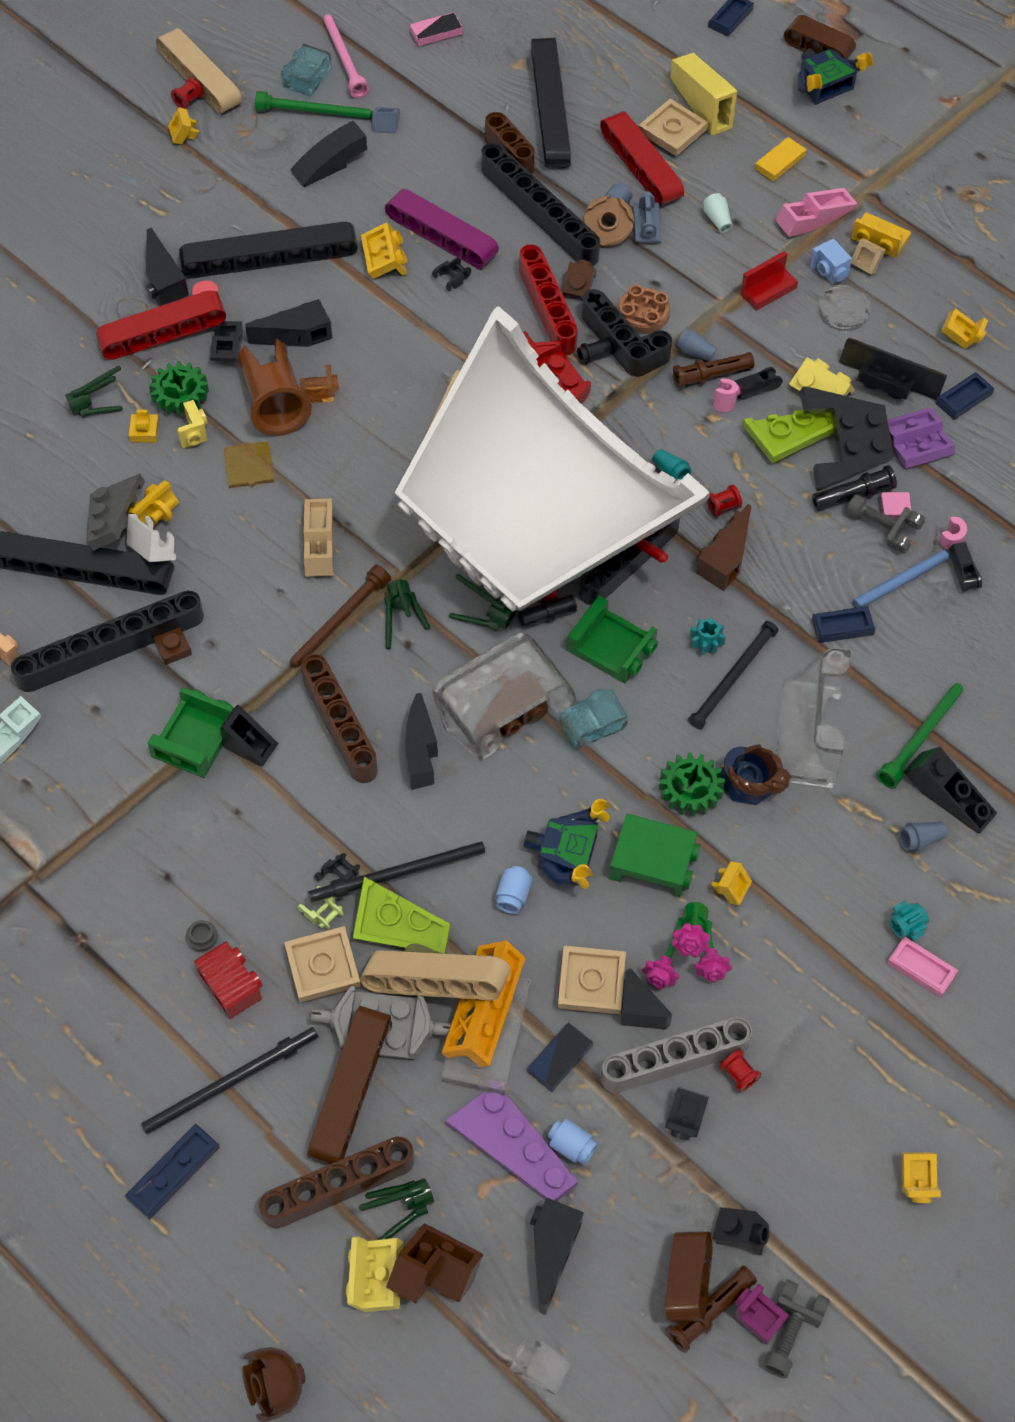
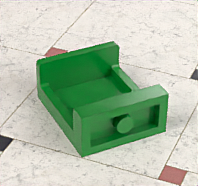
(611, 642)
(192, 733)
(655, 853)

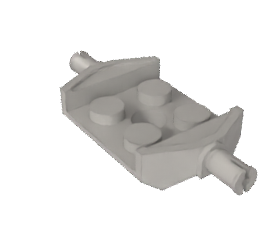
(409, 1021)

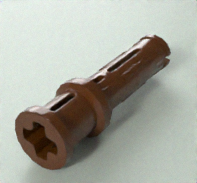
(702, 371)
(684, 1333)

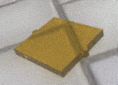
(249, 464)

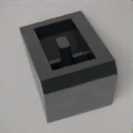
(246, 737)
(642, 1006)

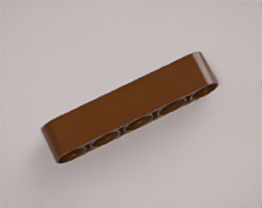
(342, 729)
(349, 1085)
(326, 1195)

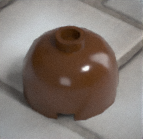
(272, 1382)

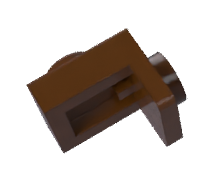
(579, 278)

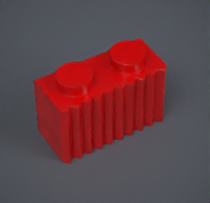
(228, 979)

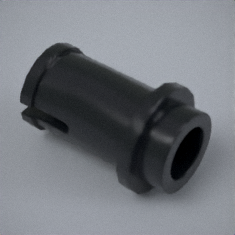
(591, 351)

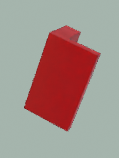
(767, 282)

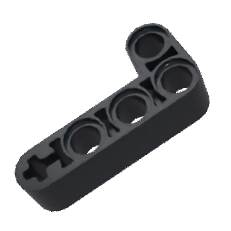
(634, 353)

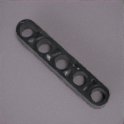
(624, 564)

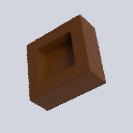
(172, 646)

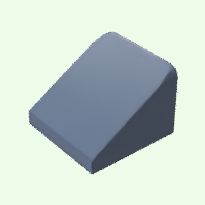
(385, 119)

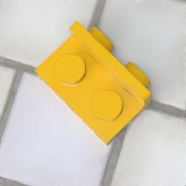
(881, 233)
(383, 251)

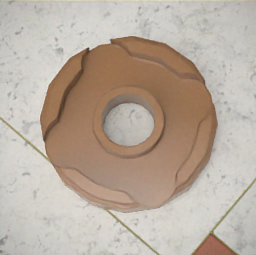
(615, 208)

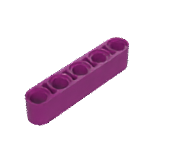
(441, 228)

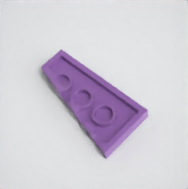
(505, 1134)

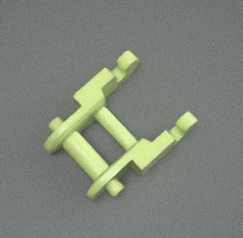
(315, 917)

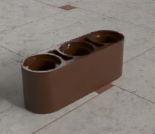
(809, 33)
(503, 132)
(689, 1277)

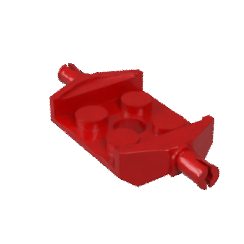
(552, 355)

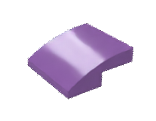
(919, 438)

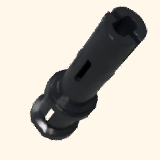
(865, 485)

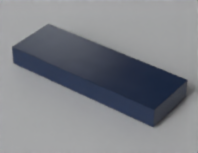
(172, 1171)

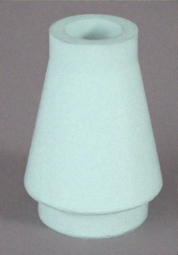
(717, 210)

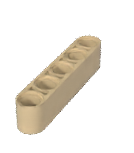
(192, 62)
(435, 975)

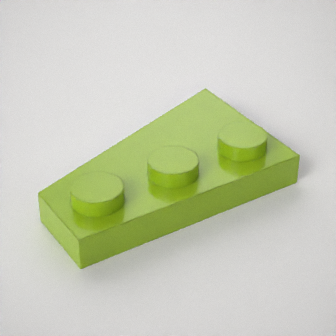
(788, 433)
(396, 921)

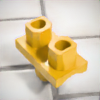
(156, 504)

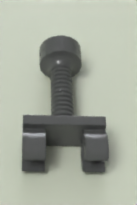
(858, 507)
(778, 1362)

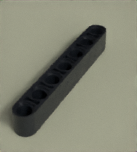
(550, 102)
(539, 204)
(268, 249)
(83, 564)
(94, 641)

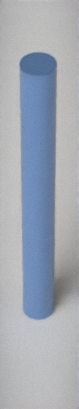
(901, 579)

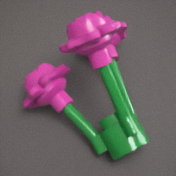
(690, 938)

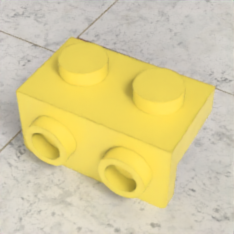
(817, 376)
(369, 1274)

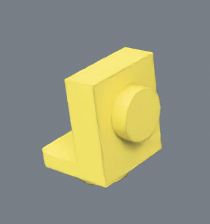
(195, 431)

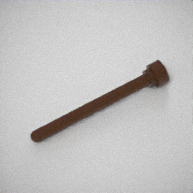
(376, 578)

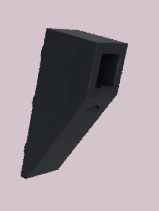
(297, 326)
(949, 788)

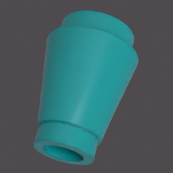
(671, 464)

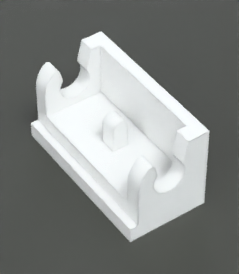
(147, 541)

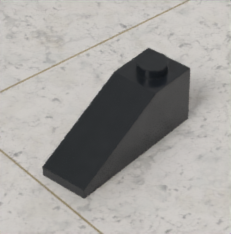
(164, 277)
(554, 1237)

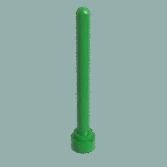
(266, 102)
(892, 773)

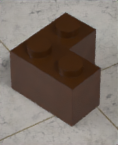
(434, 1262)

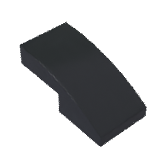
(226, 341)

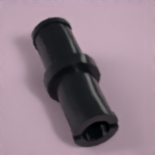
(547, 611)

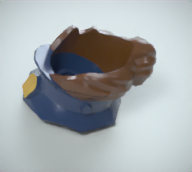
(753, 774)

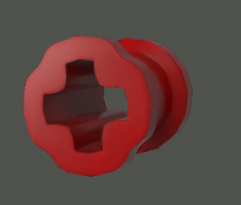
(187, 88)
(733, 500)
(740, 1070)

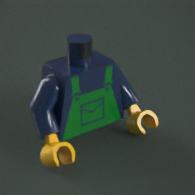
(829, 74)
(569, 845)

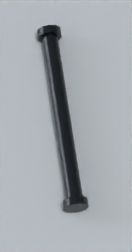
(698, 719)

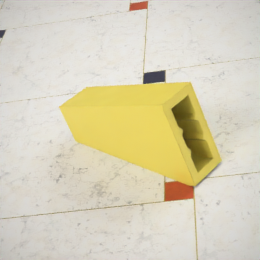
(705, 92)

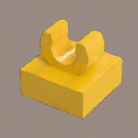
(182, 126)
(144, 427)
(733, 883)

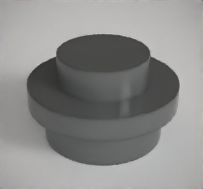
(201, 935)

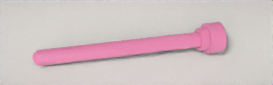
(357, 84)

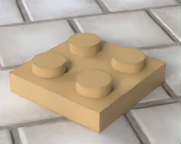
(673, 127)
(322, 964)
(592, 980)

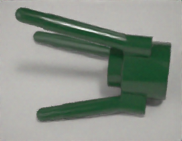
(80, 399)
(401, 598)
(498, 612)
(414, 1195)

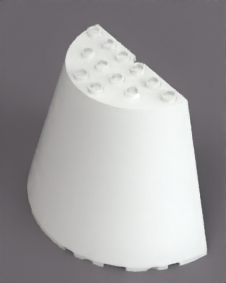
(528, 478)

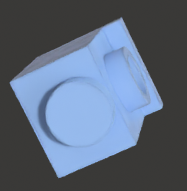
(831, 261)

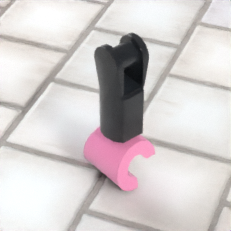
(728, 390)
(953, 540)

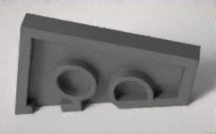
(109, 511)

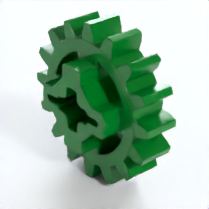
(178, 386)
(705, 790)

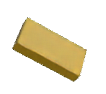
(780, 159)

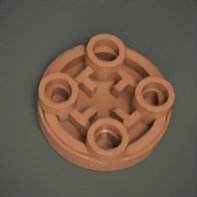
(645, 308)

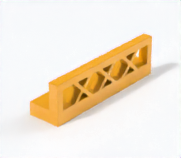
(487, 1020)

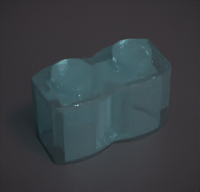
(306, 69)
(593, 718)

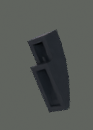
(330, 154)
(420, 745)

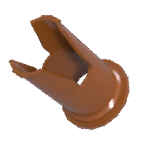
(282, 412)

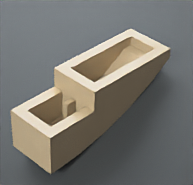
(318, 537)

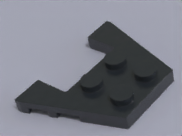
(859, 432)

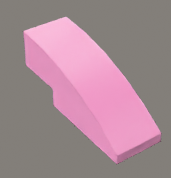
(815, 211)

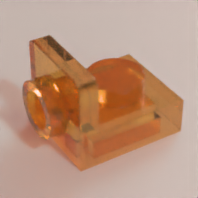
(320, 388)

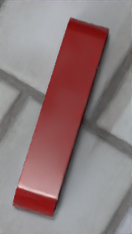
(642, 158)
(547, 298)
(160, 324)

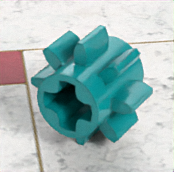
(707, 635)
(909, 920)

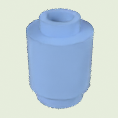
(513, 890)
(572, 1141)

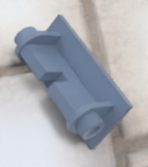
(647, 219)

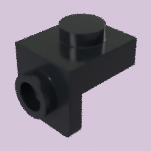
(686, 1113)
(741, 1229)

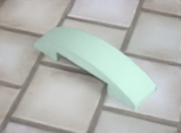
(16, 725)

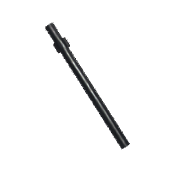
(340, 888)
(285, 1048)

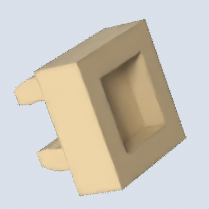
(867, 256)

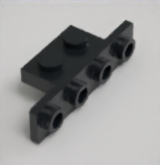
(891, 372)

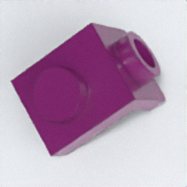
(759, 1313)

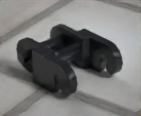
(449, 267)
(331, 866)

